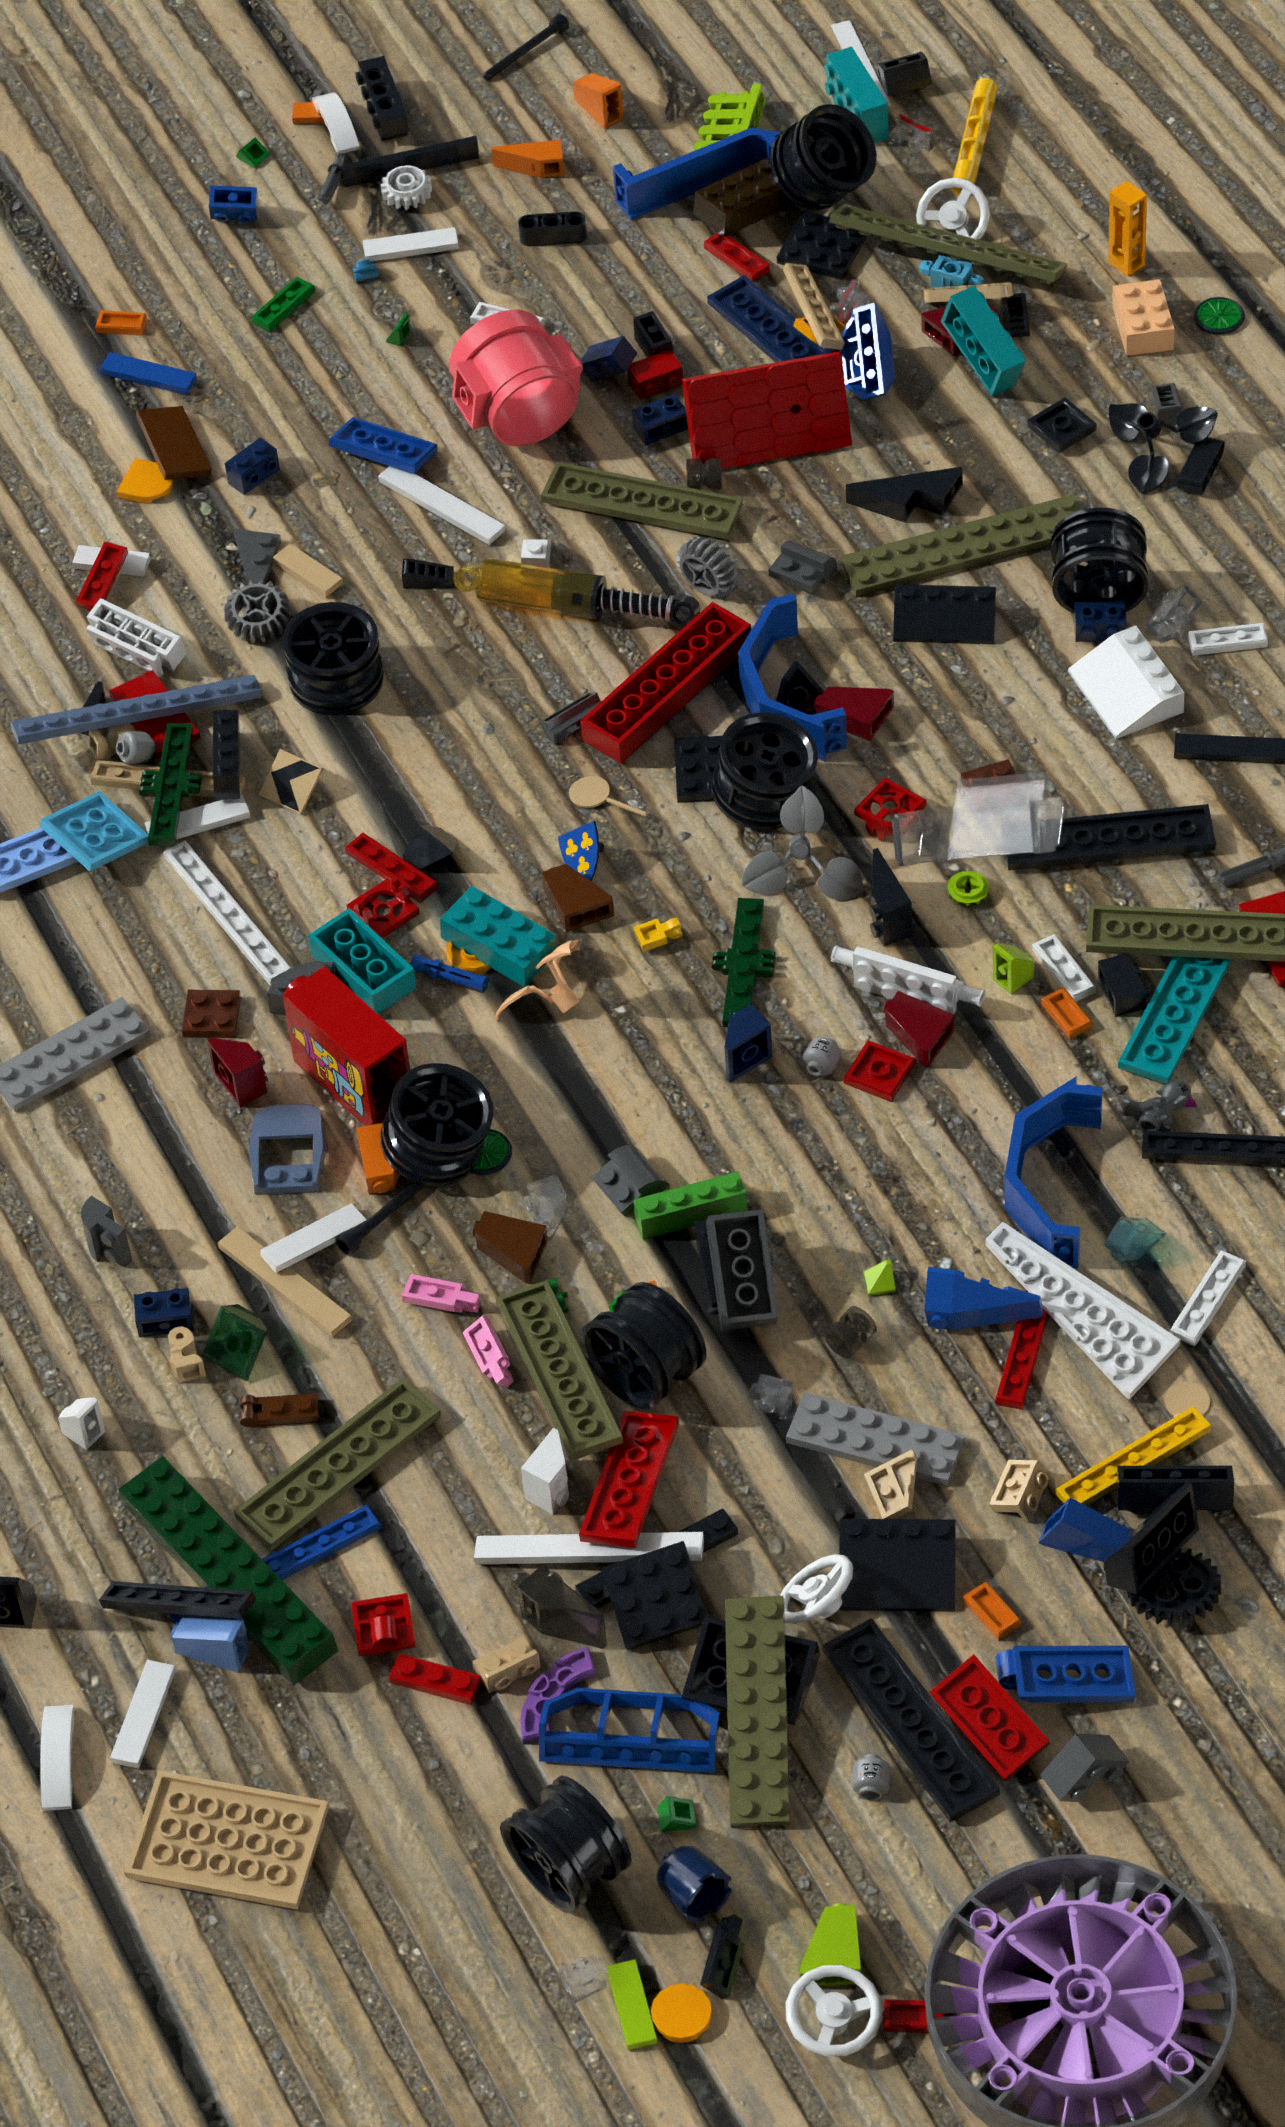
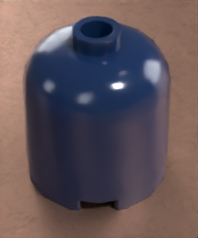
(693, 1882)

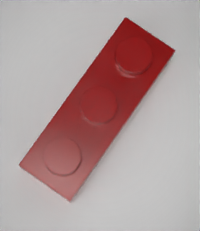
(737, 256)
(102, 575)
(435, 1679)

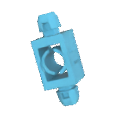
(950, 272)

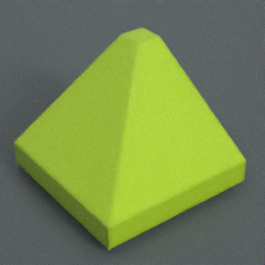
(880, 1279)

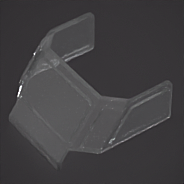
(987, 820)

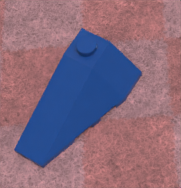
(965, 1303)

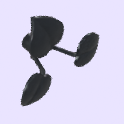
(1129, 419)

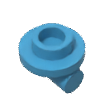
(364, 271)

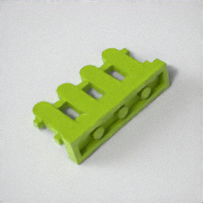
(746, 116)

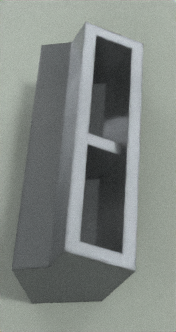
(567, 719)

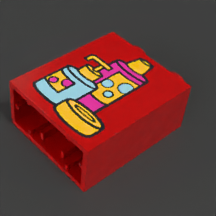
(344, 1044)

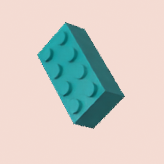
(855, 90)
(983, 340)
(497, 935)
(363, 960)

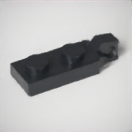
(723, 1957)

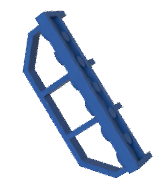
(628, 1750)

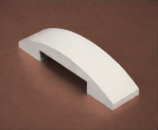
(337, 121)
(56, 1757)

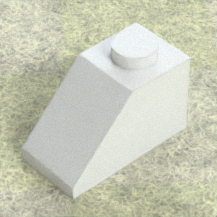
(536, 551)
(82, 1422)

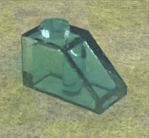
(1132, 1238)

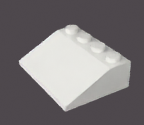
(1128, 683)

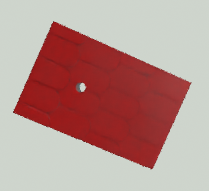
(768, 411)

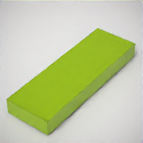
(631, 2005)

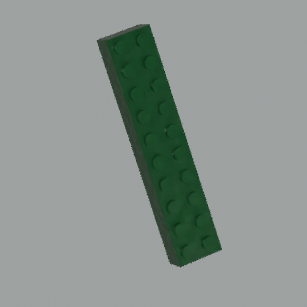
(221, 1559)

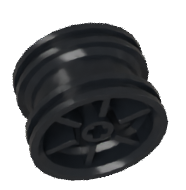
(823, 157)
(333, 658)
(445, 1127)
(643, 1345)
(566, 1844)

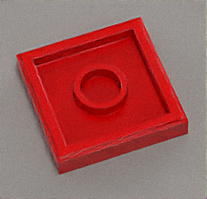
(879, 1071)

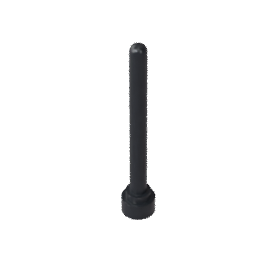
(557, 25)
(350, 1241)

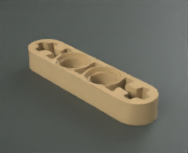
(943, 294)

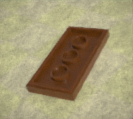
(173, 442)

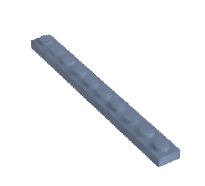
(136, 709)

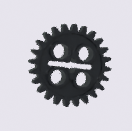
(1191, 1577)

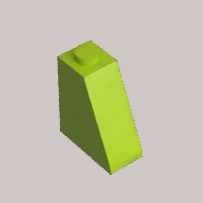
(834, 1943)

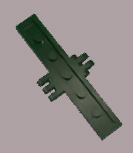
(170, 784)
(744, 959)

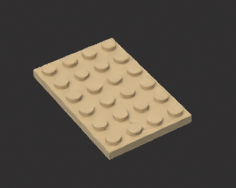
(227, 1839)

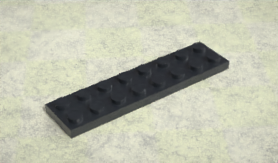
(1125, 837)
(911, 1720)

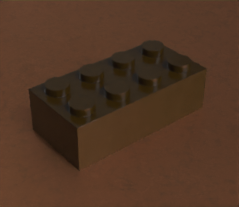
(740, 199)

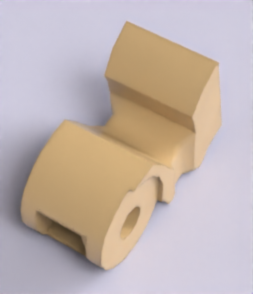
(103, 746)
(184, 1359)

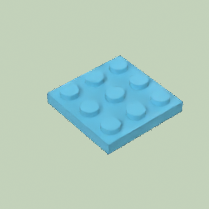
(94, 831)

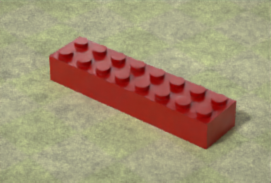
(665, 683)

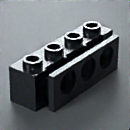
(382, 98)

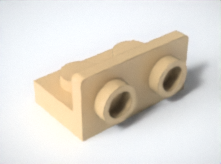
(1020, 1488)
(507, 1664)

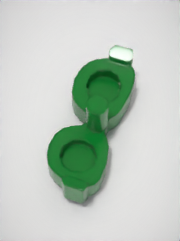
(559, 1295)

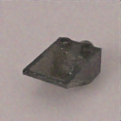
(557, 1608)

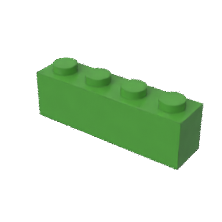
(688, 1204)

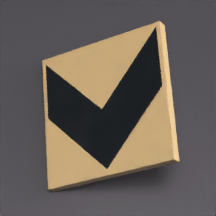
(290, 781)

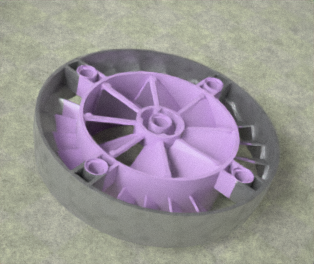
(1120, 1967)

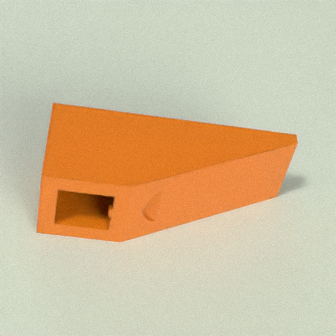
(534, 159)

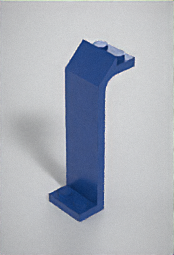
(690, 172)

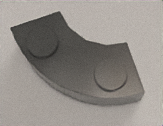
(279, 986)

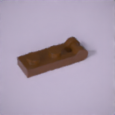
(279, 1410)

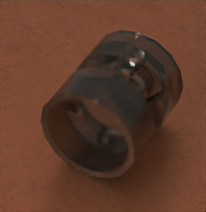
(704, 473)
(849, 1333)

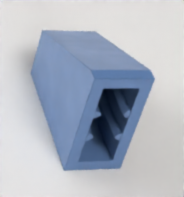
(212, 1640)

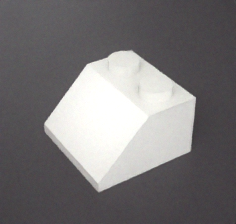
(546, 1475)

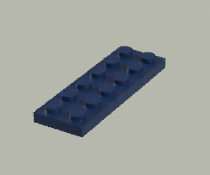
(763, 321)

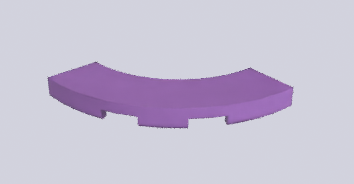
(550, 1684)

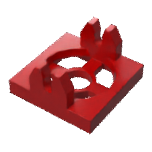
(901, 795)
(387, 887)

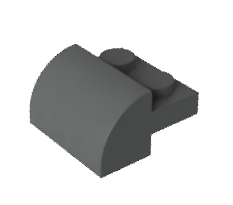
(802, 566)
(628, 1177)
(103, 1233)

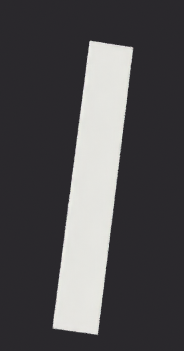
(848, 38)

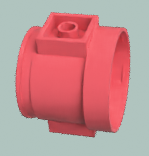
(515, 377)

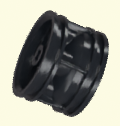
(1095, 538)
(769, 748)

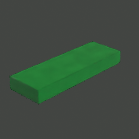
(283, 304)

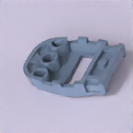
(288, 1122)

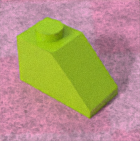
(1011, 967)

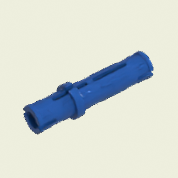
(439, 970)

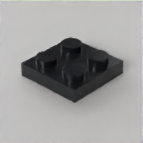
(1062, 425)

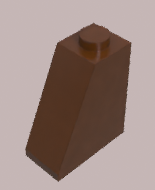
(576, 898)
(511, 1243)

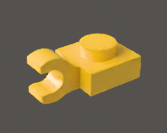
(654, 934)

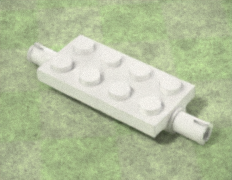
(888, 975)

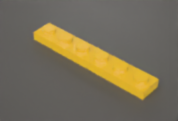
(1143, 1452)

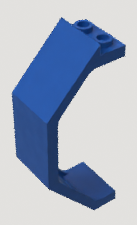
(775, 623)
(1063, 1107)

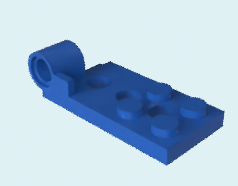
(1019, 1668)

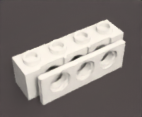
(135, 636)

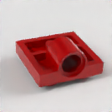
(383, 1624)

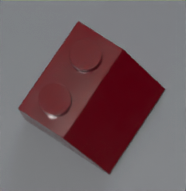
(238, 1069)

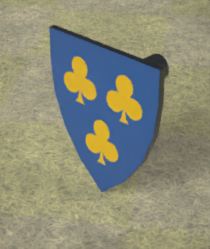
(581, 849)

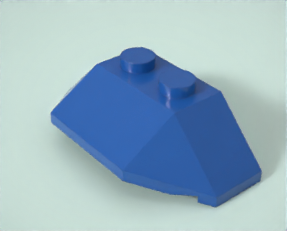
(867, 353)

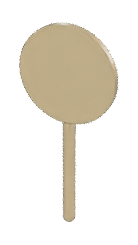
(594, 791)
(1186, 1395)

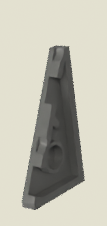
(257, 553)

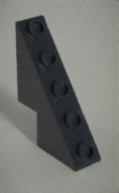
(900, 495)

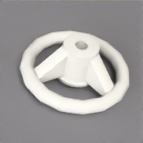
(954, 213)
(821, 1592)
(834, 2011)

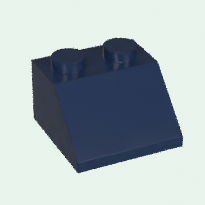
(746, 1042)

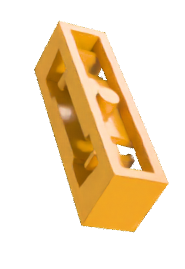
(1126, 229)

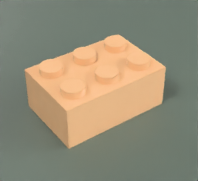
(1143, 317)

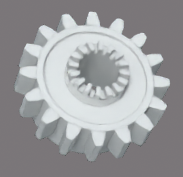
(406, 187)

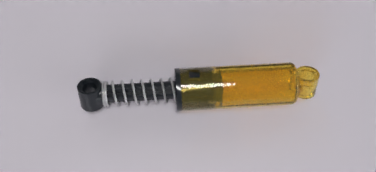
(565, 592)

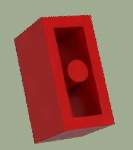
(655, 374)

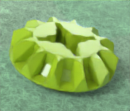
(958, 883)

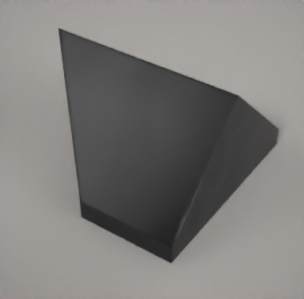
(798, 690)
(429, 846)

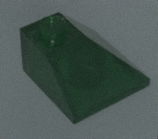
(235, 1340)

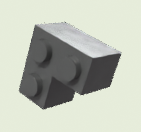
(1082, 1763)

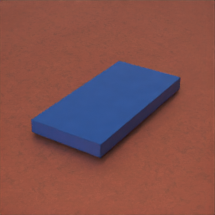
(383, 445)

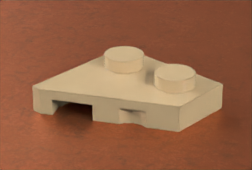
(894, 1485)

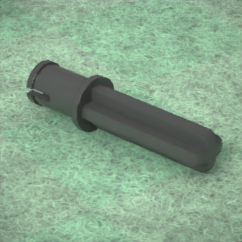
(333, 178)
(1253, 867)

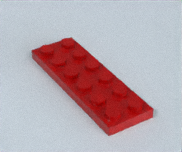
(629, 1480)

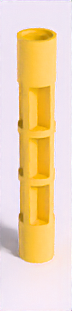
(975, 131)

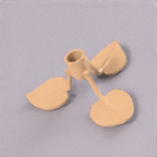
(561, 992)

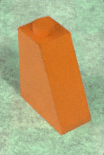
(600, 98)
(378, 1172)

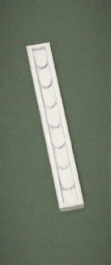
(226, 911)
(569, 1549)

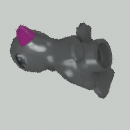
(1156, 1112)

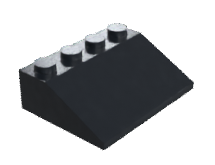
(899, 1564)
(708, 1670)

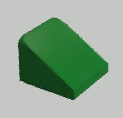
(253, 153)
(400, 331)
(676, 1814)

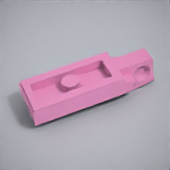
(440, 1294)
(488, 1351)

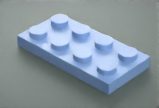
(30, 858)

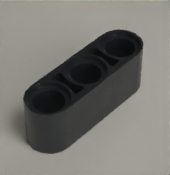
(552, 228)
(1201, 465)

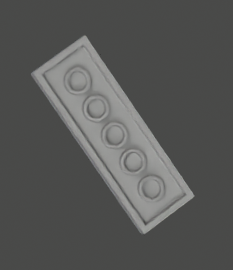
(70, 1053)
(873, 1437)

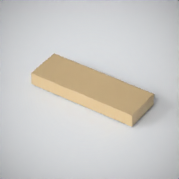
(307, 570)

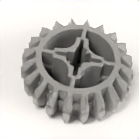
(707, 567)
(257, 602)

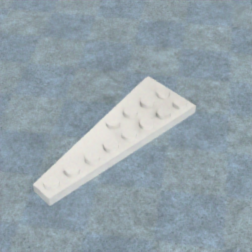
(1106, 1328)

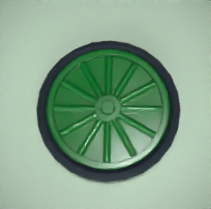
(1219, 315)
(494, 1154)

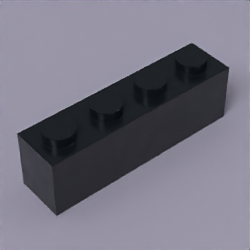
(226, 754)
(1150, 1485)

